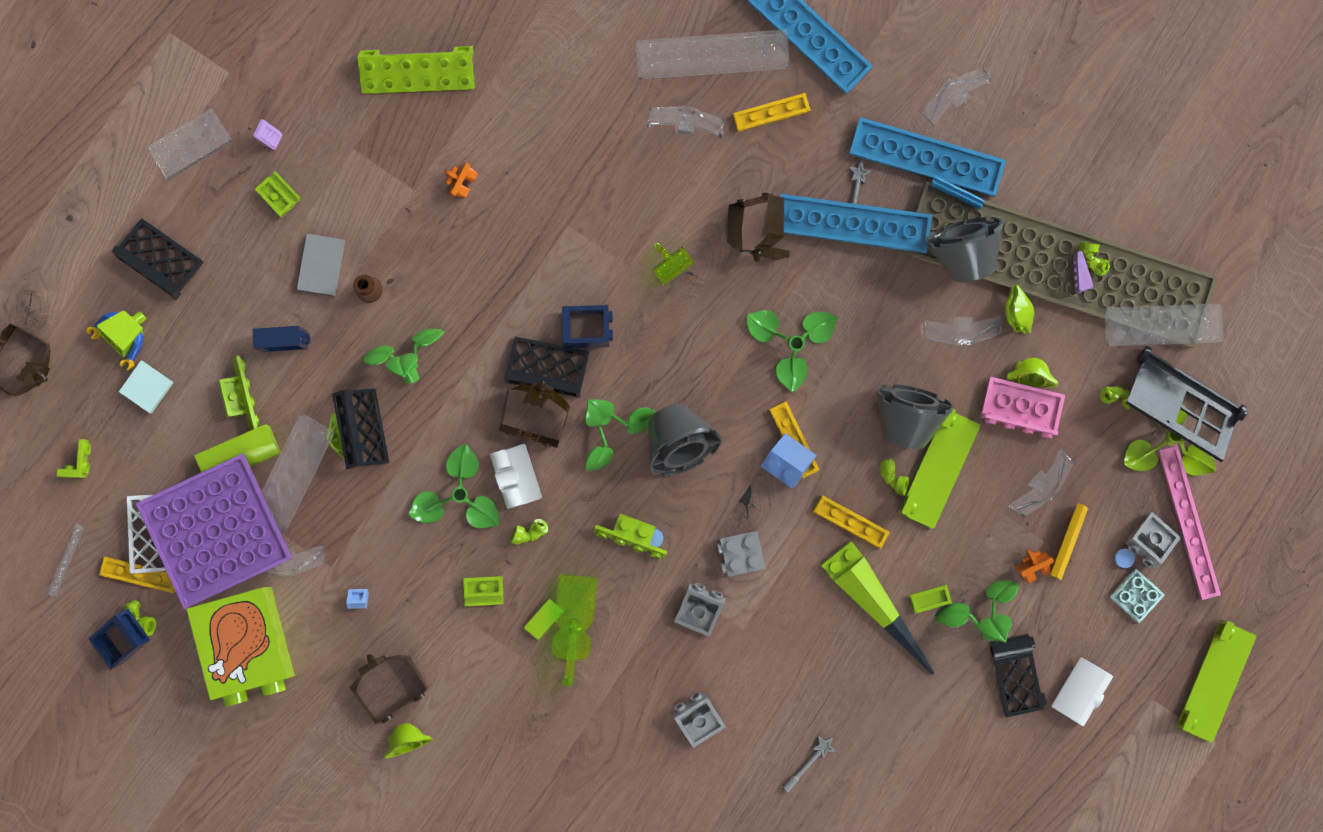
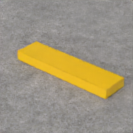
(771, 112)
(787, 424)
(851, 521)
(1069, 541)
(120, 570)

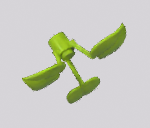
(1141, 456)

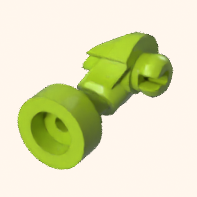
(1097, 265)
(1112, 394)
(887, 471)
(536, 530)
(147, 623)

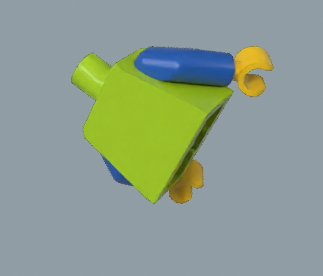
(121, 333)

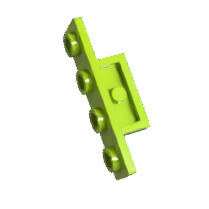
(236, 395)
(633, 533)

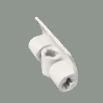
(515, 476)
(1082, 691)

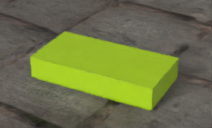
(930, 599)
(542, 620)

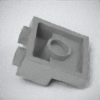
(1152, 541)
(741, 554)
(700, 609)
(697, 718)

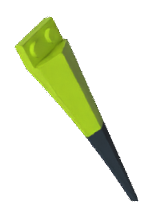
(854, 575)

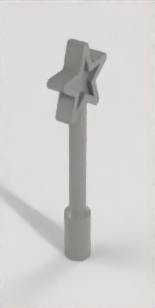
(859, 175)
(822, 747)

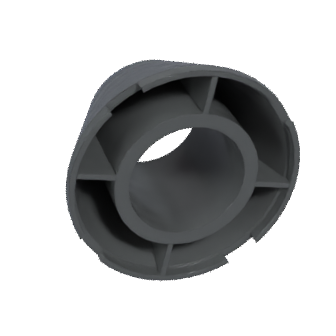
(968, 247)
(910, 414)
(679, 440)

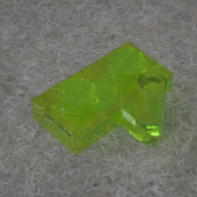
(672, 264)

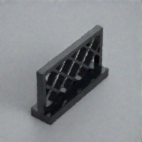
(149, 272)
(560, 386)
(350, 430)

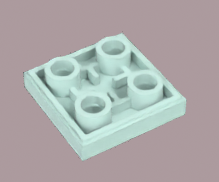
(146, 387)
(1137, 595)

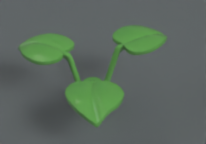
(405, 364)
(792, 371)
(599, 413)
(482, 512)
(992, 627)

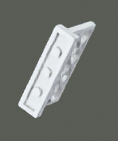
(132, 558)

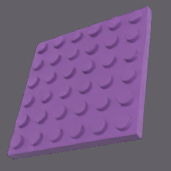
(214, 531)

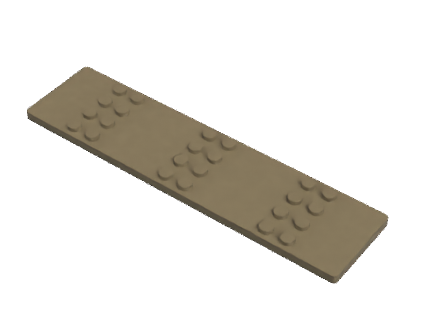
(1041, 262)

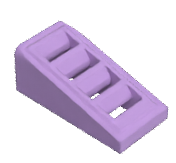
(267, 135)
(1081, 274)

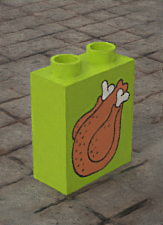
(241, 645)

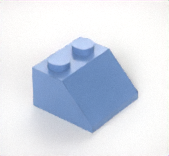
(788, 461)

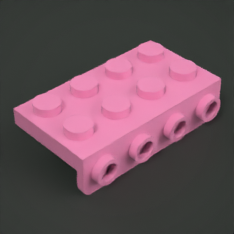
(1022, 407)

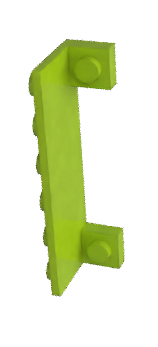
(416, 71)
(939, 470)
(1216, 681)

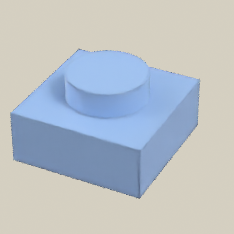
(357, 598)

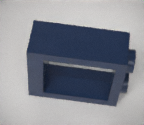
(280, 338)
(569, 342)
(131, 631)

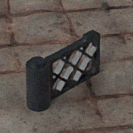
(1017, 649)

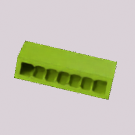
(255, 445)

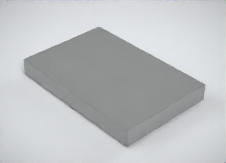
(321, 264)

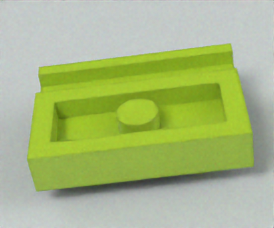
(278, 194)
(483, 591)

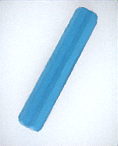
(957, 192)

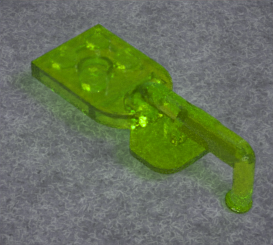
(574, 601)

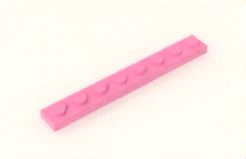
(1189, 523)

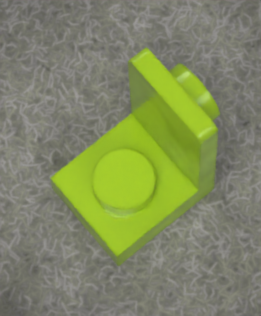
(83, 467)

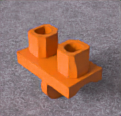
(457, 188)
(1034, 562)

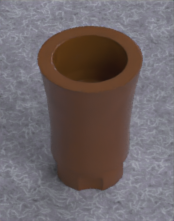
(373, 290)

